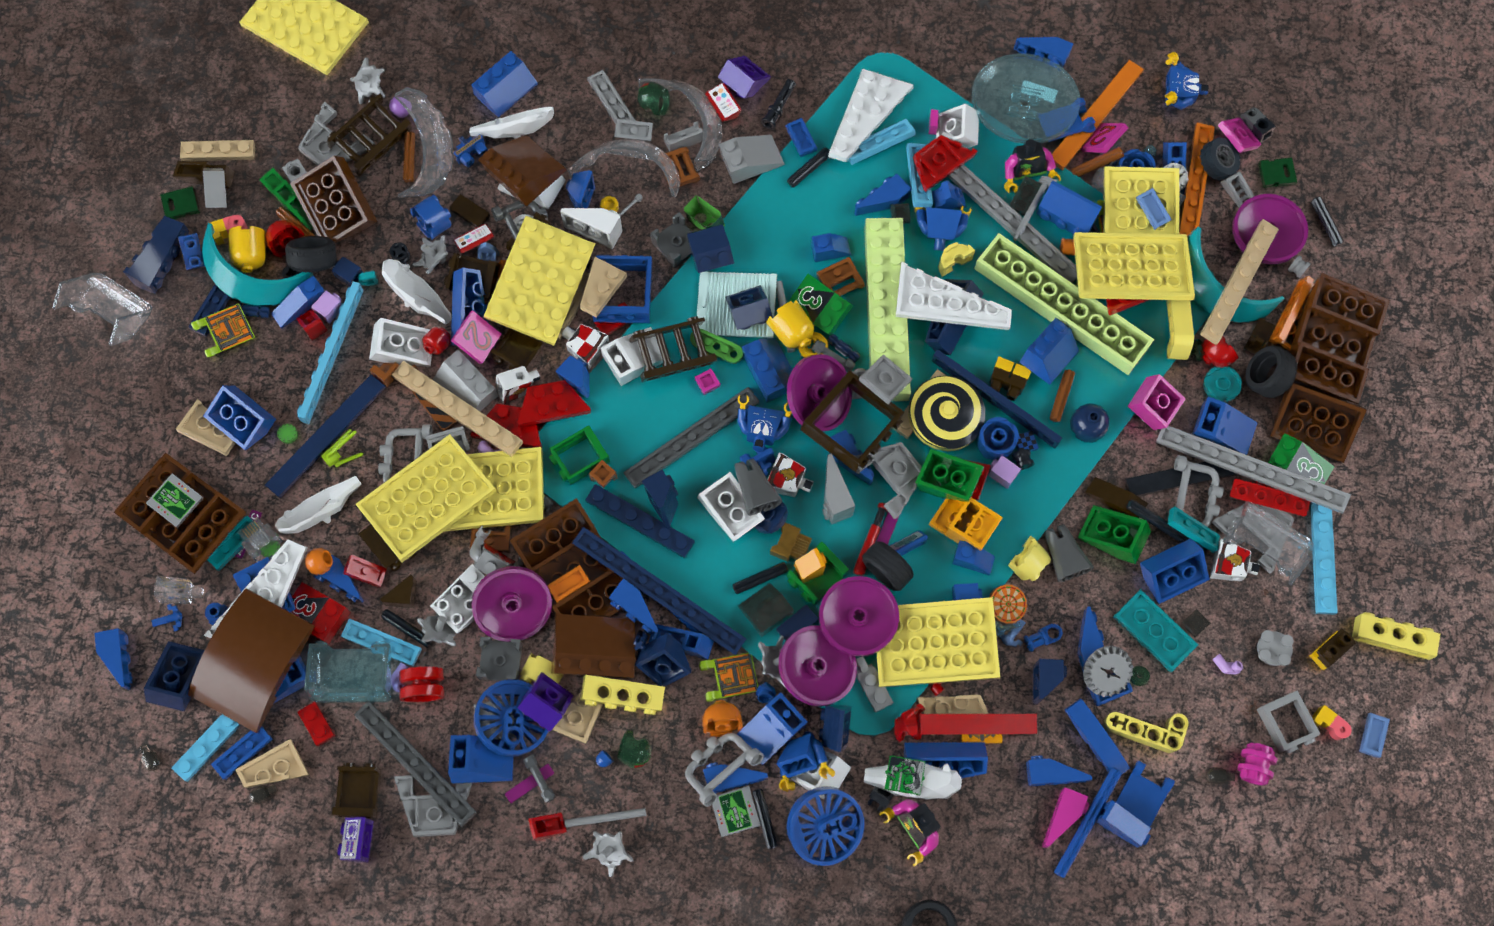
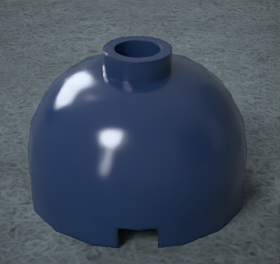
(1089, 422)

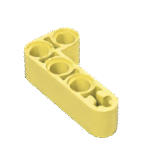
(1180, 329)
(1143, 728)

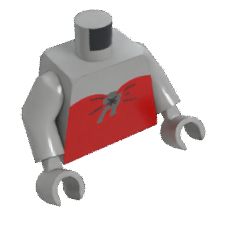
(486, 557)

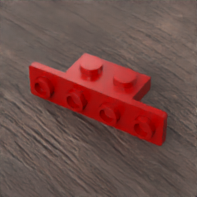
(1268, 496)

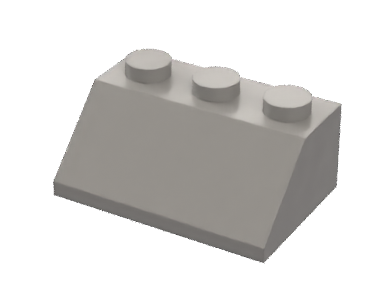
(465, 381)

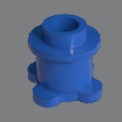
(211, 609)

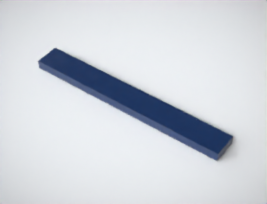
(997, 399)
(325, 436)

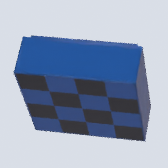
(1027, 441)

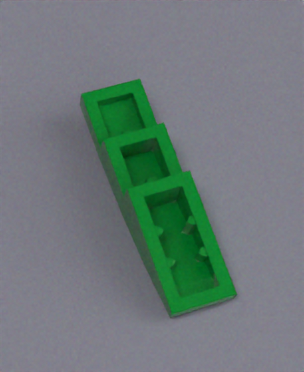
(285, 195)

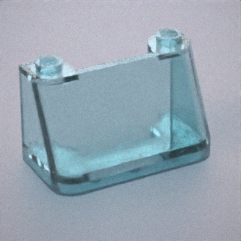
(348, 673)

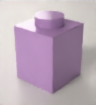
(327, 306)
(1004, 471)

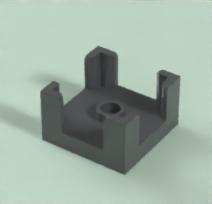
(673, 241)
(499, 660)

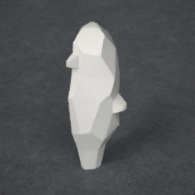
(515, 124)
(412, 288)
(309, 513)
(938, 782)

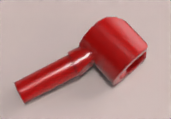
(937, 688)

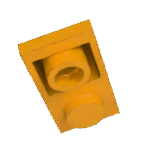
(810, 565)

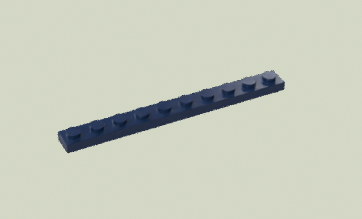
(659, 591)

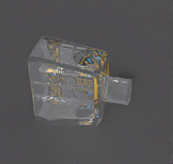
(168, 590)

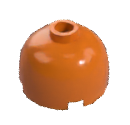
(721, 719)

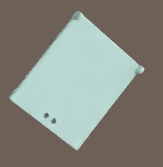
(712, 294)

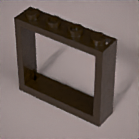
(890, 410)

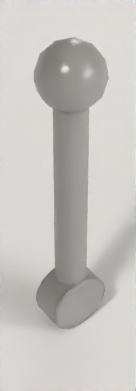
(638, 197)

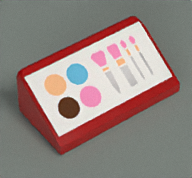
(723, 102)
(473, 238)

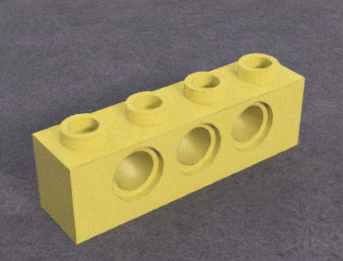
(1364, 632)
(652, 692)

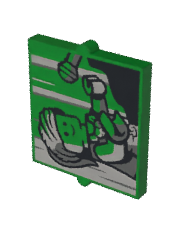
(905, 775)

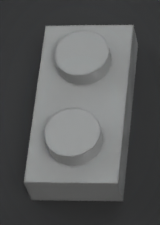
(633, 130)

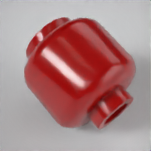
(436, 340)

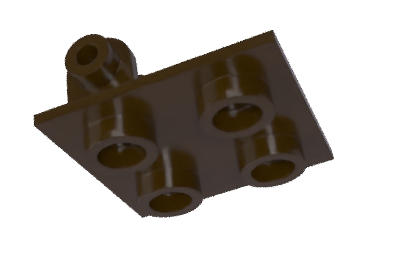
(1260, 337)

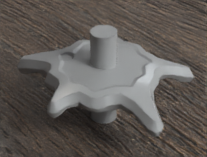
(367, 81)
(432, 254)
(437, 630)
(771, 659)
(608, 850)

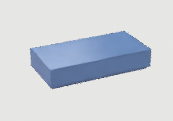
(1153, 208)
(1374, 735)

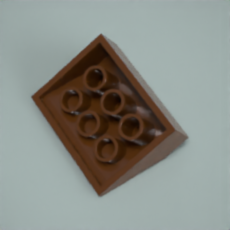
(522, 168)
(333, 200)
(1318, 421)
(594, 646)

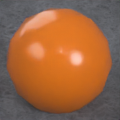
(318, 561)

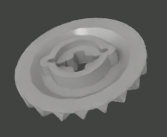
(1108, 658)

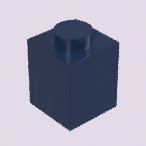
(346, 271)

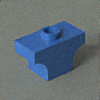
(948, 196)

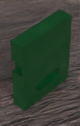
(1273, 172)
(184, 202)

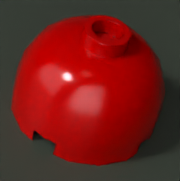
(280, 234)
(1219, 355)

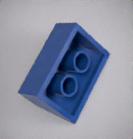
(504, 84)
(1068, 209)
(1051, 351)
(768, 367)
(239, 416)
(1175, 570)

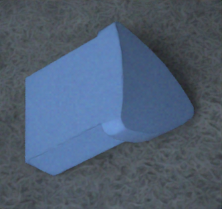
(487, 252)

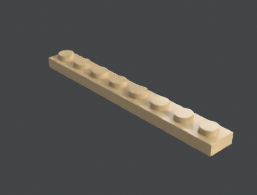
(1239, 282)
(457, 409)

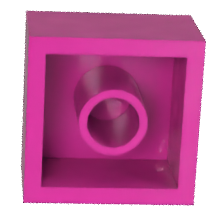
(1156, 402)

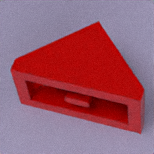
(312, 324)
(547, 826)

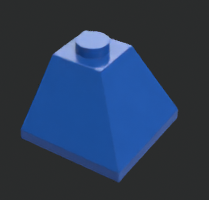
(581, 188)

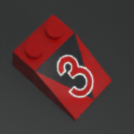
(320, 611)

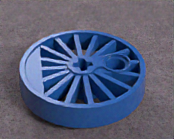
(504, 688)
(825, 826)

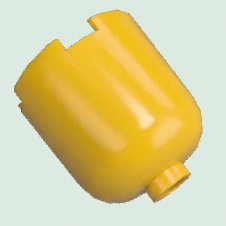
(247, 248)
(792, 325)

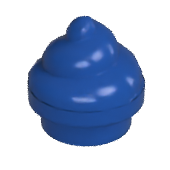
(765, 692)

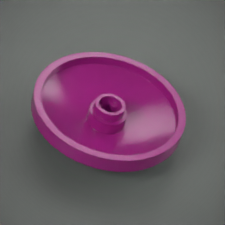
(1279, 212)
(811, 383)
(511, 603)
(859, 616)
(815, 669)

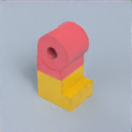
(223, 225)
(1332, 722)

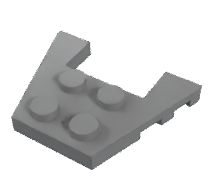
(315, 144)
(899, 471)
(1224, 522)
(424, 812)

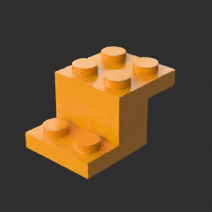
(966, 521)

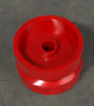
(421, 684)

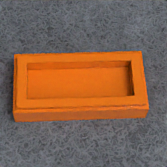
(568, 583)

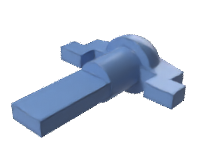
(1008, 639)

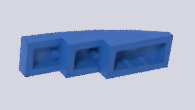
(1096, 737)

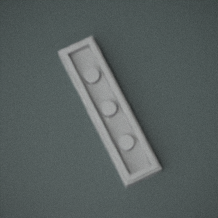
(609, 96)

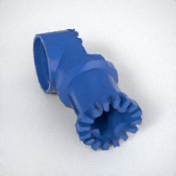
(1043, 637)

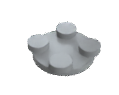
(1275, 648)

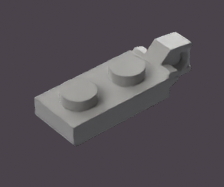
(869, 681)

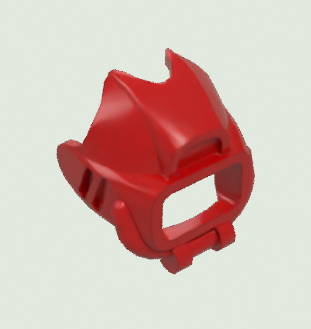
(908, 723)

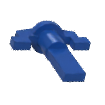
(176, 616)

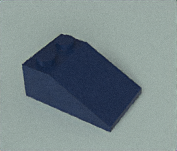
(173, 676)
(836, 727)

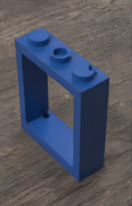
(629, 314)

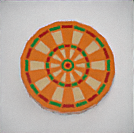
(1008, 604)

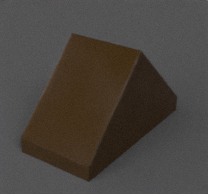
(402, 595)

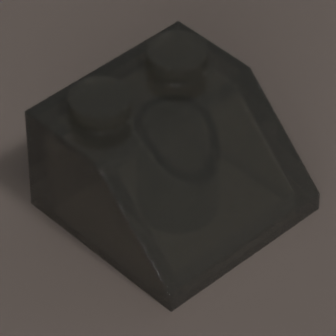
(766, 609)

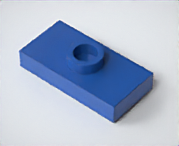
(801, 137)

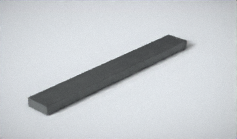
(689, 438)
(415, 764)

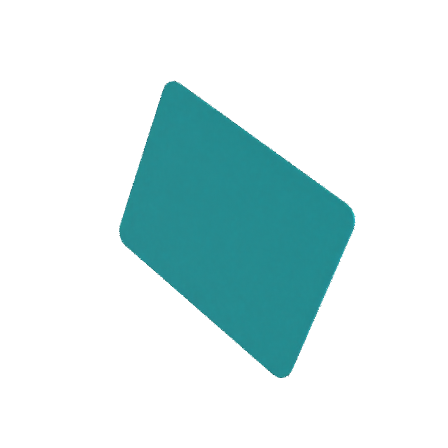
(773, 235)

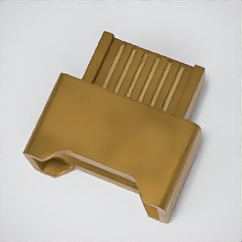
(791, 543)

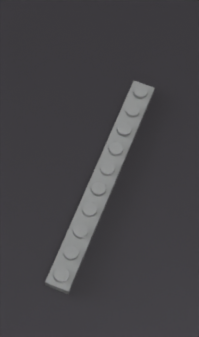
(1010, 220)
(1254, 469)

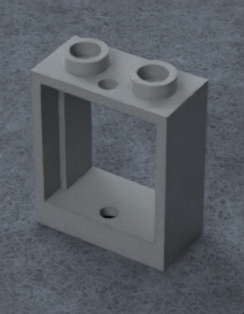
(1273, 729)

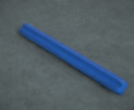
(1087, 822)

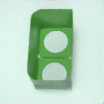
(694, 208)

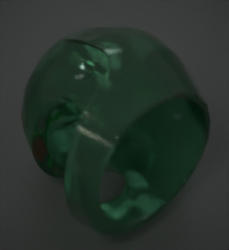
(649, 98)
(634, 752)

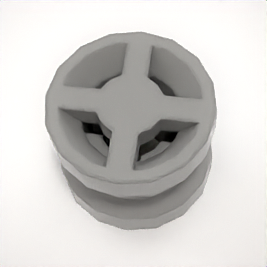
(1299, 266)

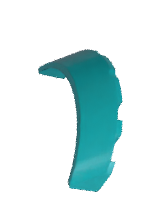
(241, 286)
(1209, 290)

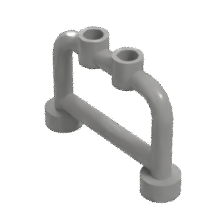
(387, 450)
(1214, 492)
(715, 745)

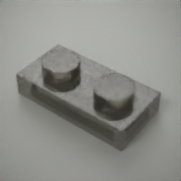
(1025, 195)

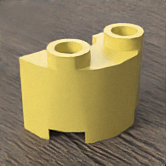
(954, 254)
(1030, 561)
(535, 666)

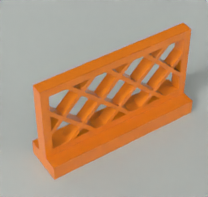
(1290, 314)

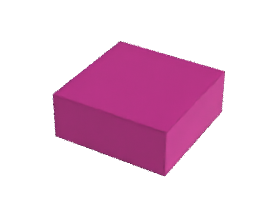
(933, 122)
(707, 381)

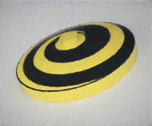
(946, 413)

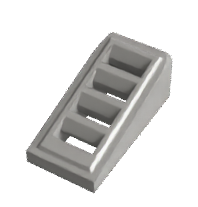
(1230, 189)

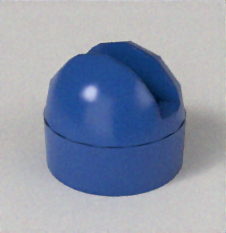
(603, 759)

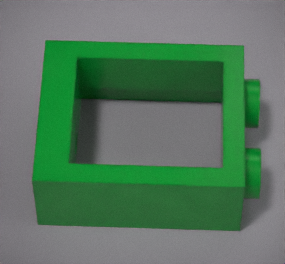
(556, 450)

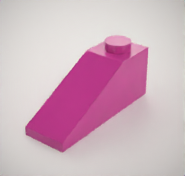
(1067, 811)

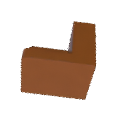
(384, 373)
(603, 474)

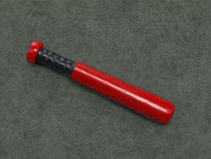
(860, 568)

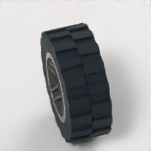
(1220, 158)

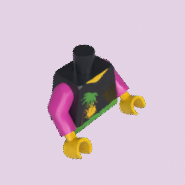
(1028, 161)
(919, 824)

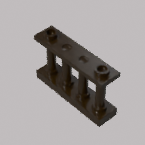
(374, 151)
(669, 367)

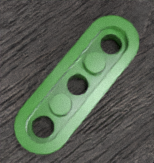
(725, 350)

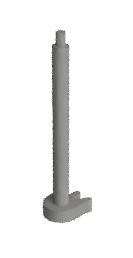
(1045, 183)

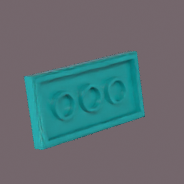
(1155, 631)

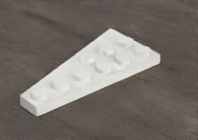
(941, 301)
(275, 578)

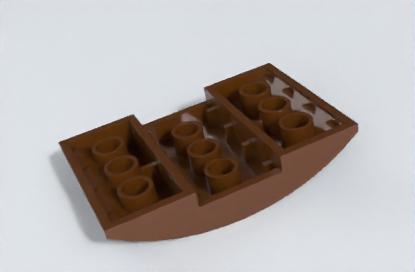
(1337, 337)
(204, 526)
(550, 554)
(249, 659)

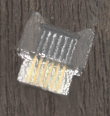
(258, 538)

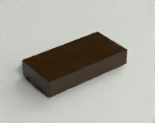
(469, 211)

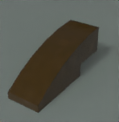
(193, 172)

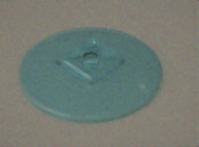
(1031, 79)

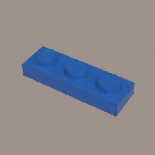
(241, 752)

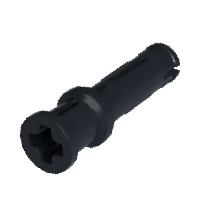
(775, 111)

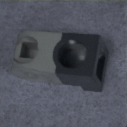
(1258, 124)

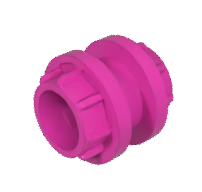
(1257, 764)

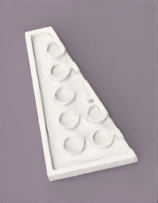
(867, 109)

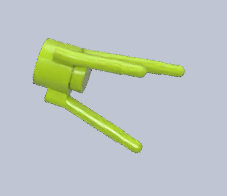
(332, 456)

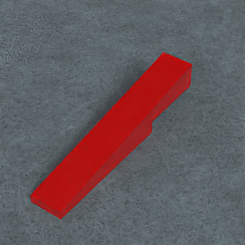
(977, 724)

